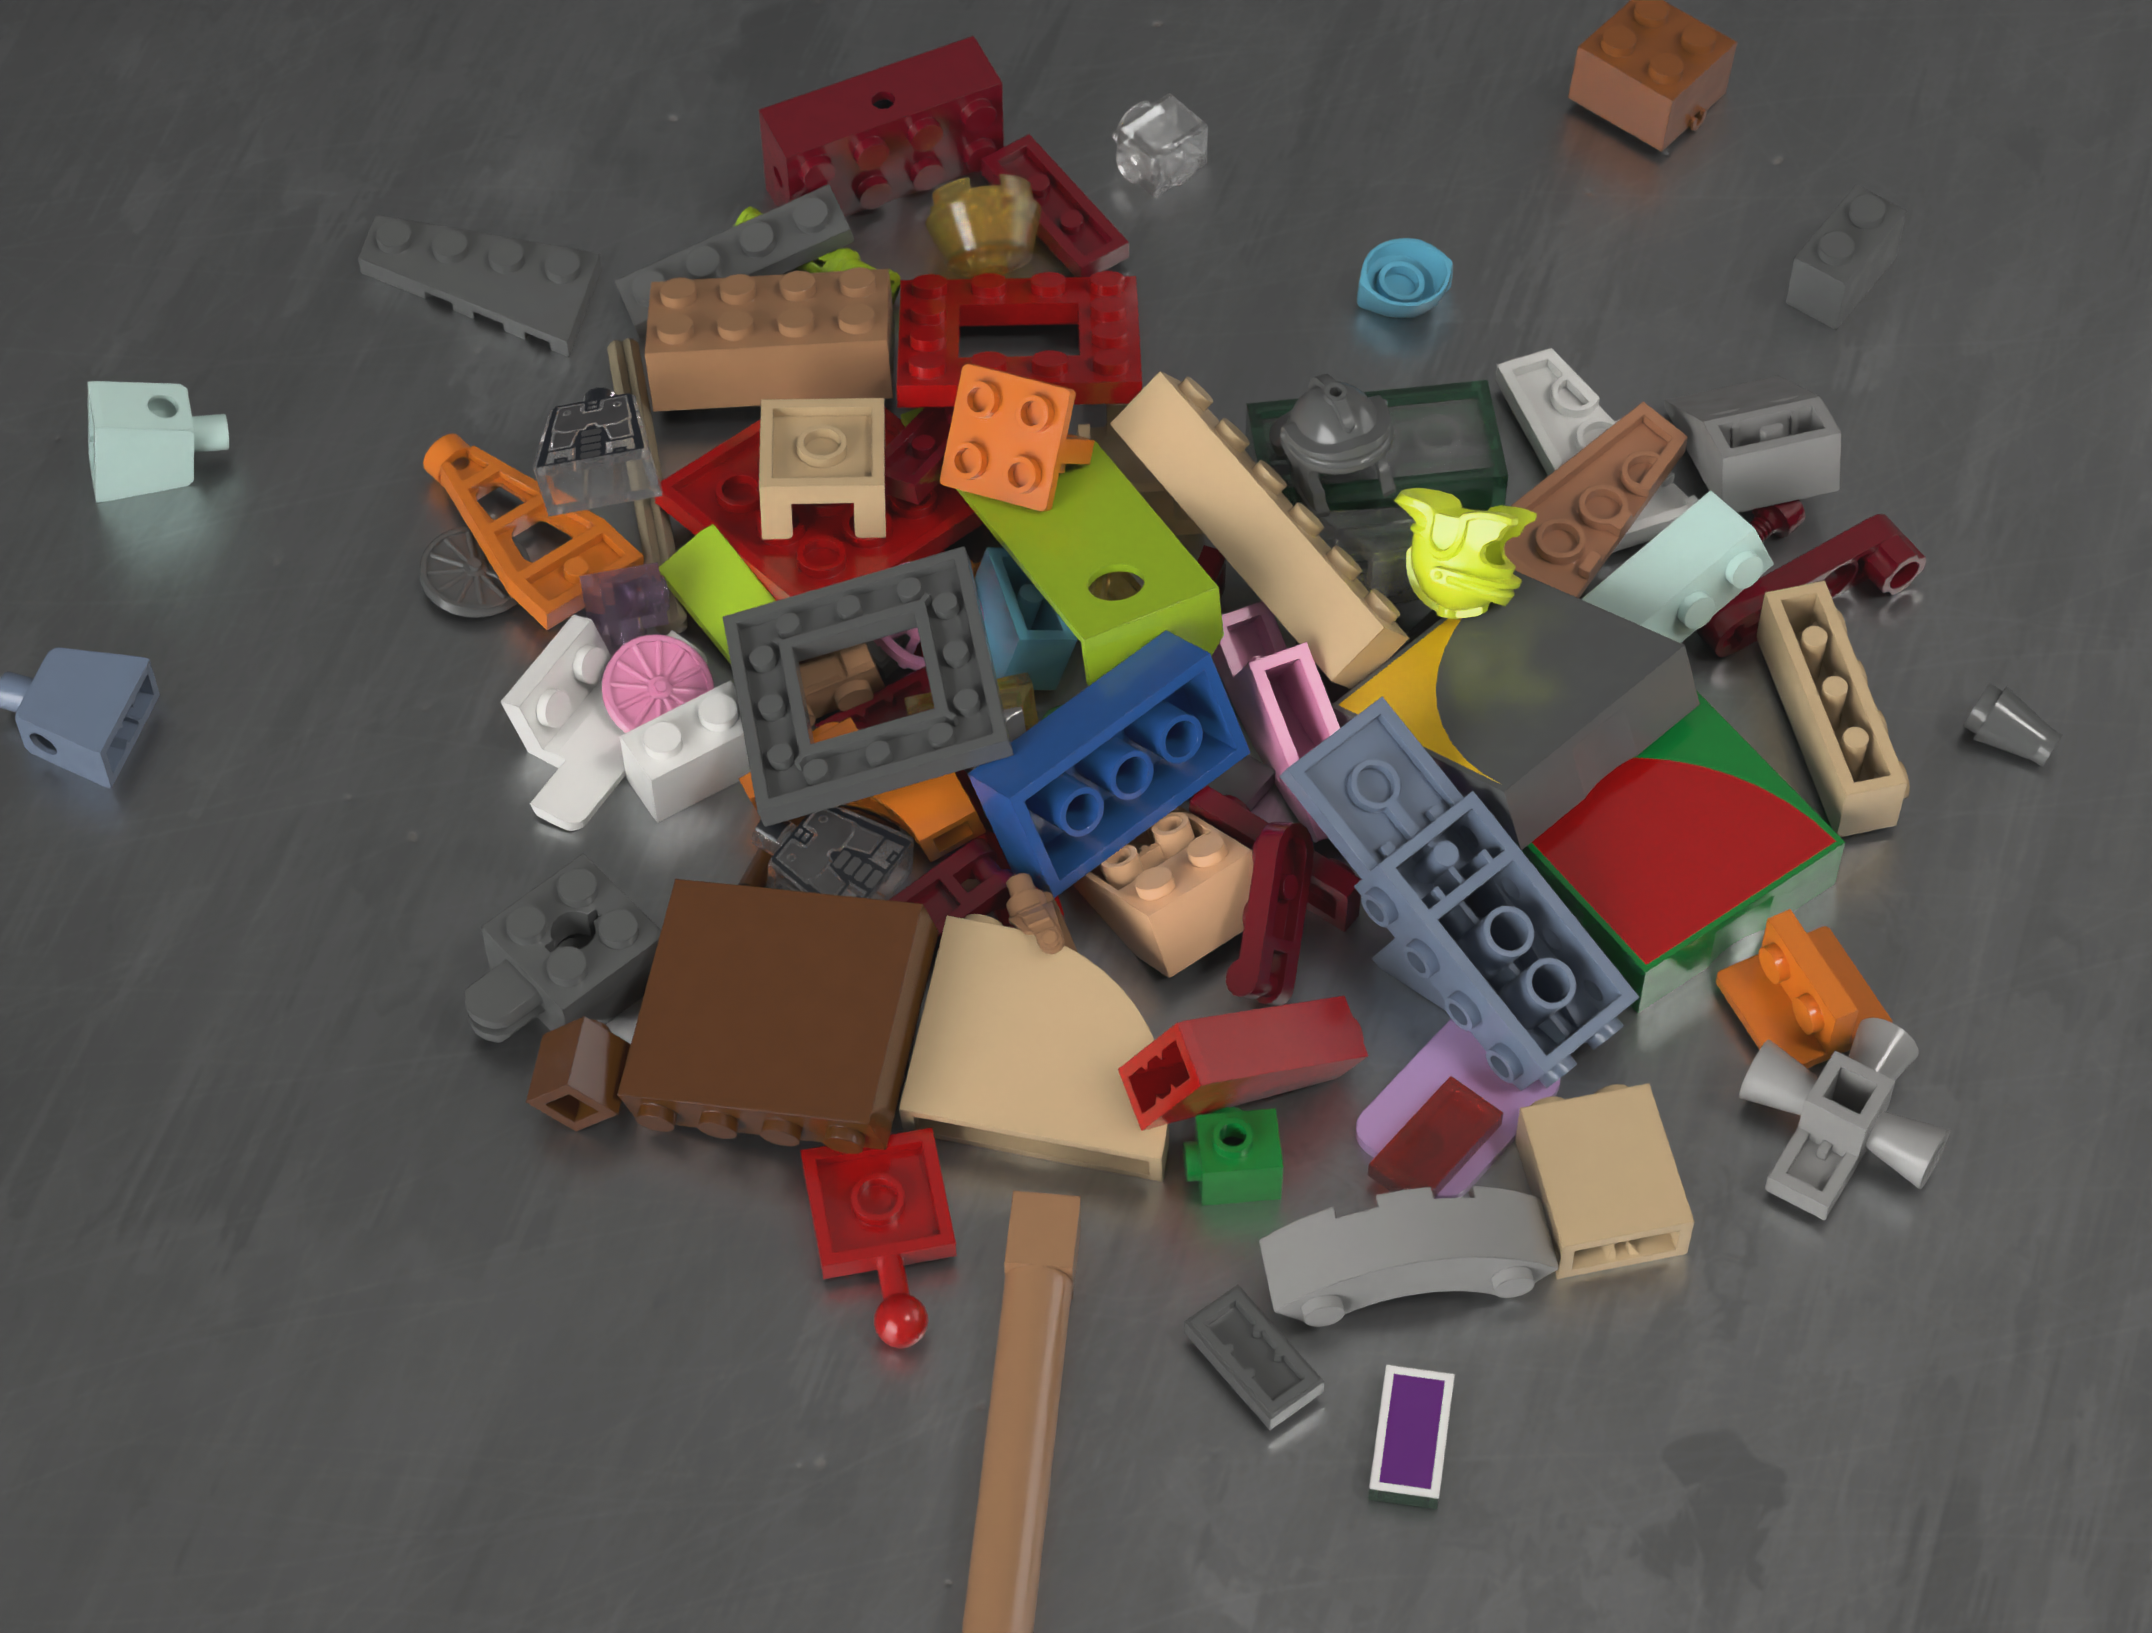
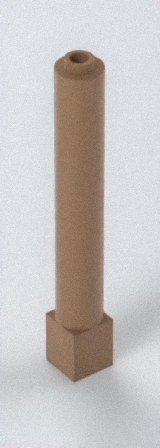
(1023, 1413)

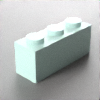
(1686, 571)

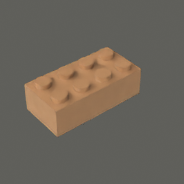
(770, 339)

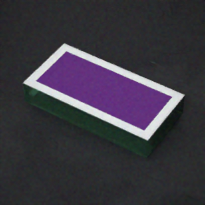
(1411, 1437)

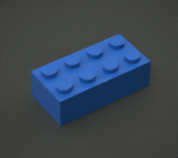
(1110, 763)

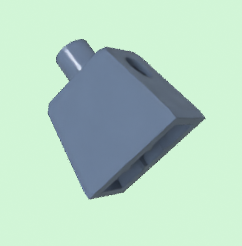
(82, 709)

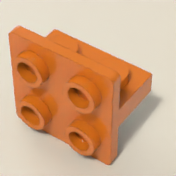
(1011, 438)
(1800, 992)

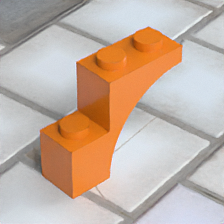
(930, 811)

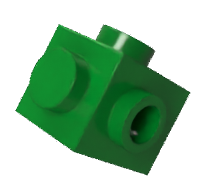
(1235, 1156)

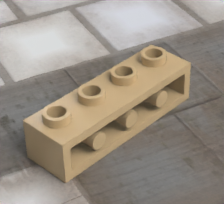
(1831, 709)

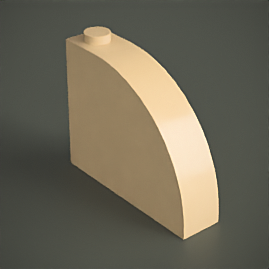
(1028, 1054)

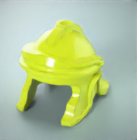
(1459, 552)

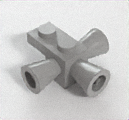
(1842, 1116)

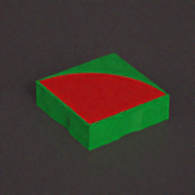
(1685, 854)

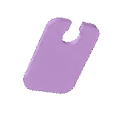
(1457, 1055)

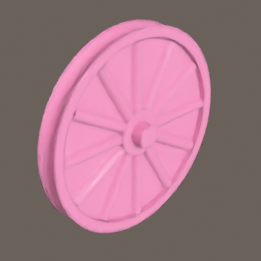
(651, 679)

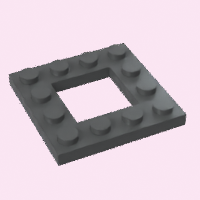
(961, 732)

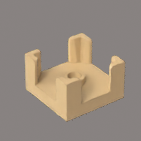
(822, 456)

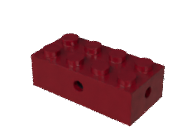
(886, 129)

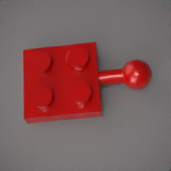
(881, 1215)

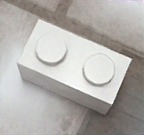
(687, 753)

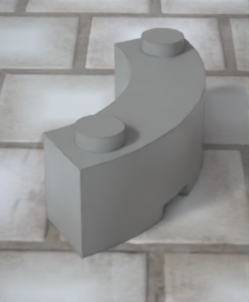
(1406, 1248)

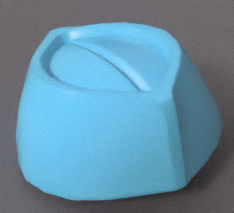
(1404, 278)

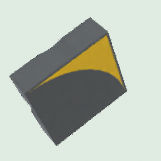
(1532, 700)

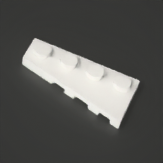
(1564, 417)

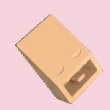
(1173, 891)

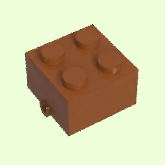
(1652, 71)

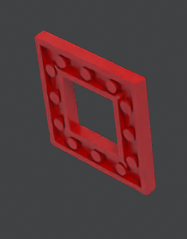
(1101, 305)

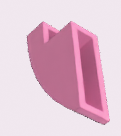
(1274, 695)

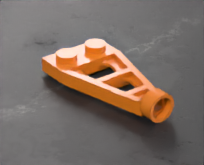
(551, 584)

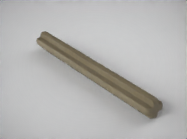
(652, 520)

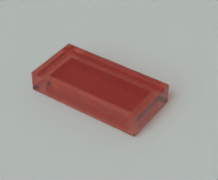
(1436, 1140)

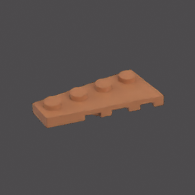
(1594, 500)

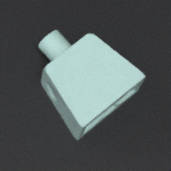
(146, 438)

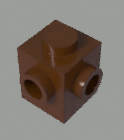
(579, 1073)

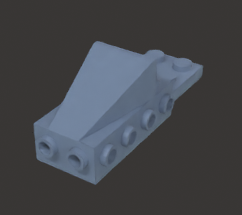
(1461, 900)

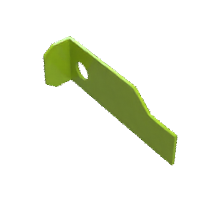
(1099, 529)

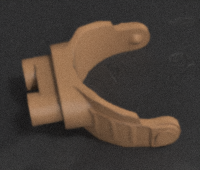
(1037, 914)

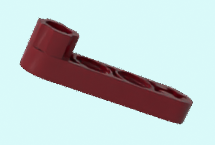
(1865, 551)

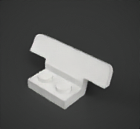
(566, 724)

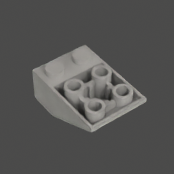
(1760, 442)

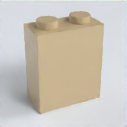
(1604, 1179)

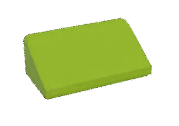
(713, 583)

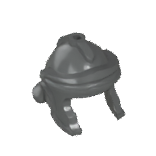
(1333, 433)

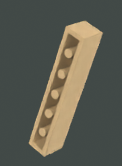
(1259, 529)

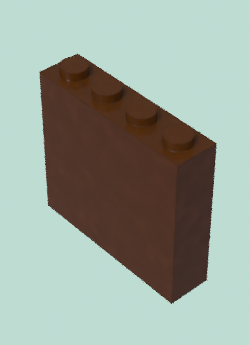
(779, 1015)

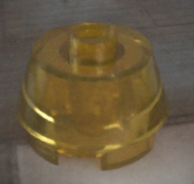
(984, 225)

